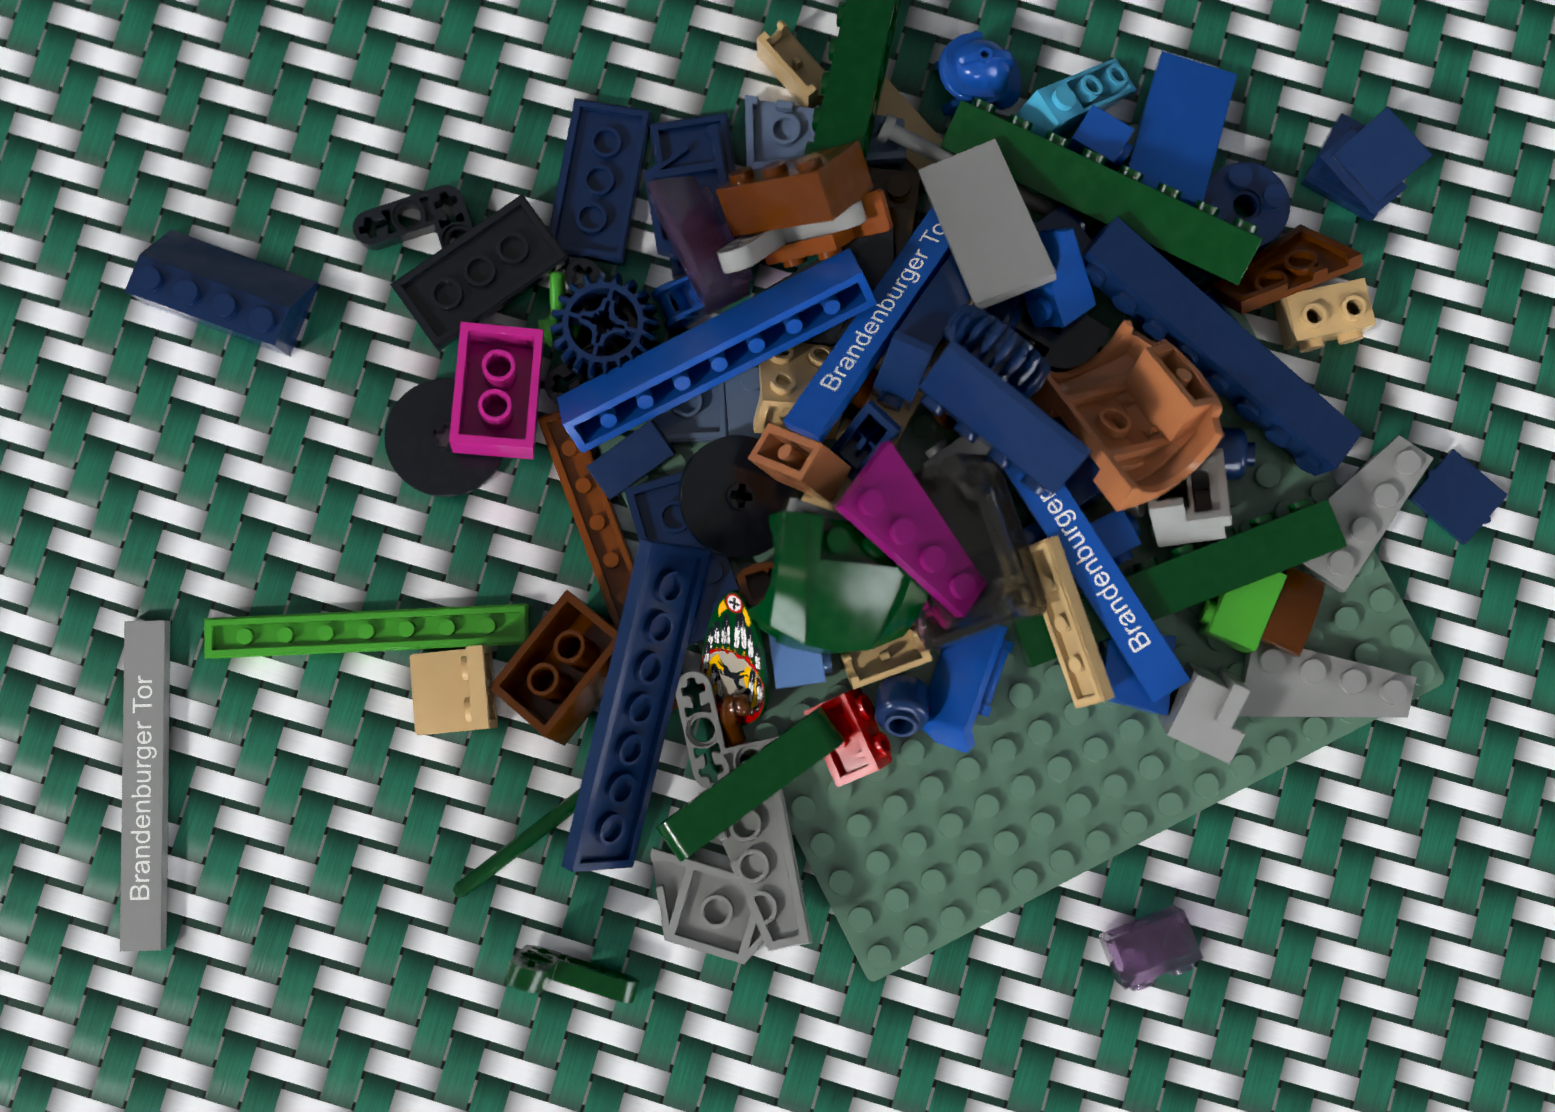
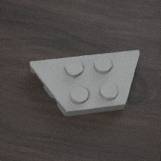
(704, 907)

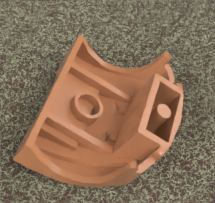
(1139, 413)

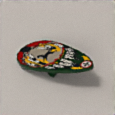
(736, 655)

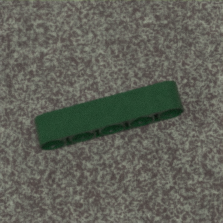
(750, 784)

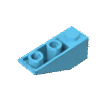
(1066, 102)

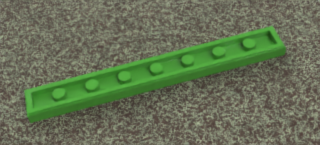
(366, 631)

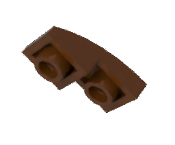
(1294, 612)

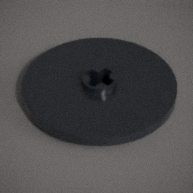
(419, 455)
(707, 501)

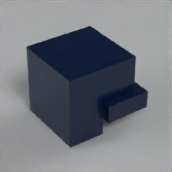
(1376, 160)

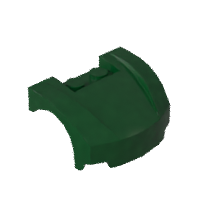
(834, 588)

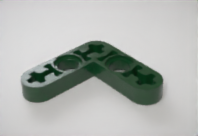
(536, 967)

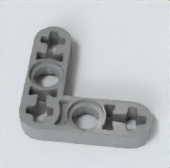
(754, 247)
(728, 755)

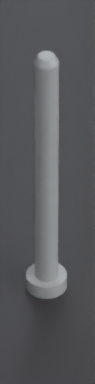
(936, 153)

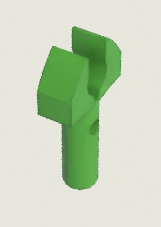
(557, 287)

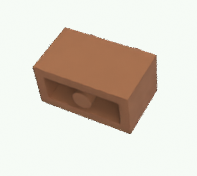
(799, 462)

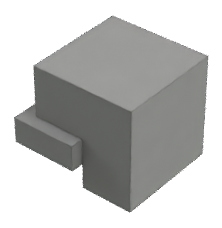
(1195, 507)
(1205, 711)

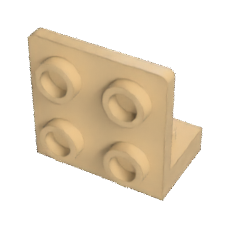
(784, 380)
(453, 690)

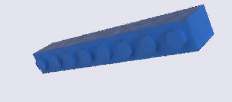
(715, 351)

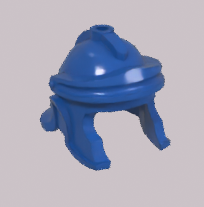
(980, 70)

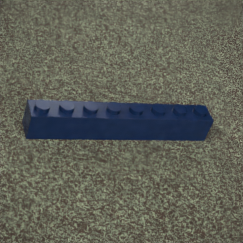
(1219, 347)

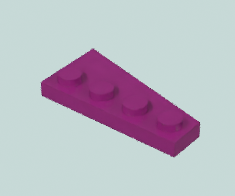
(907, 527)

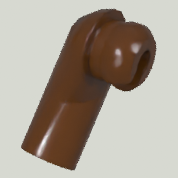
(730, 719)

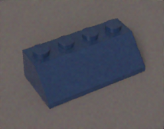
(223, 290)
(1002, 420)

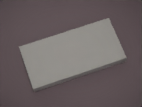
(987, 225)

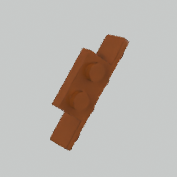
(830, 244)

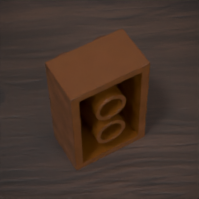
(559, 669)

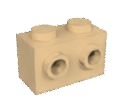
(1325, 314)

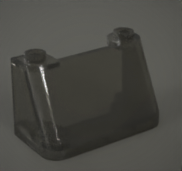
(983, 518)

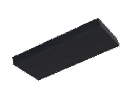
(480, 272)

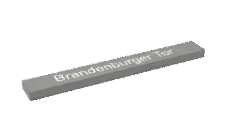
(145, 786)

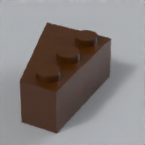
(795, 190)

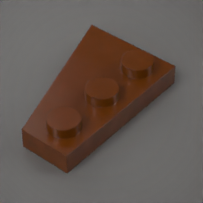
(1287, 267)

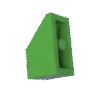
(1241, 614)

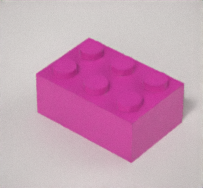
(497, 390)

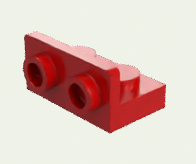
(864, 745)

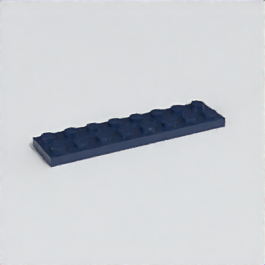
(635, 706)

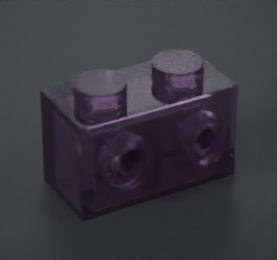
(1151, 948)

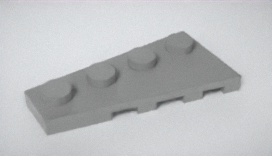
(1367, 507)
(768, 871)

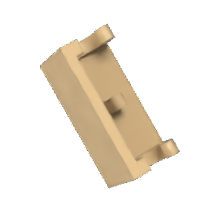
(791, 65)
(885, 660)

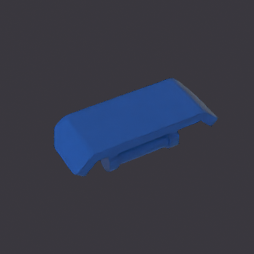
(965, 687)

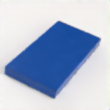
(1182, 125)

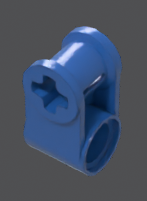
(686, 300)

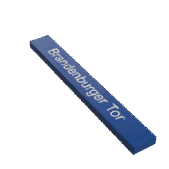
(870, 333)
(1106, 589)

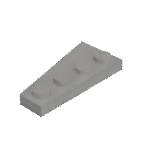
(1321, 686)

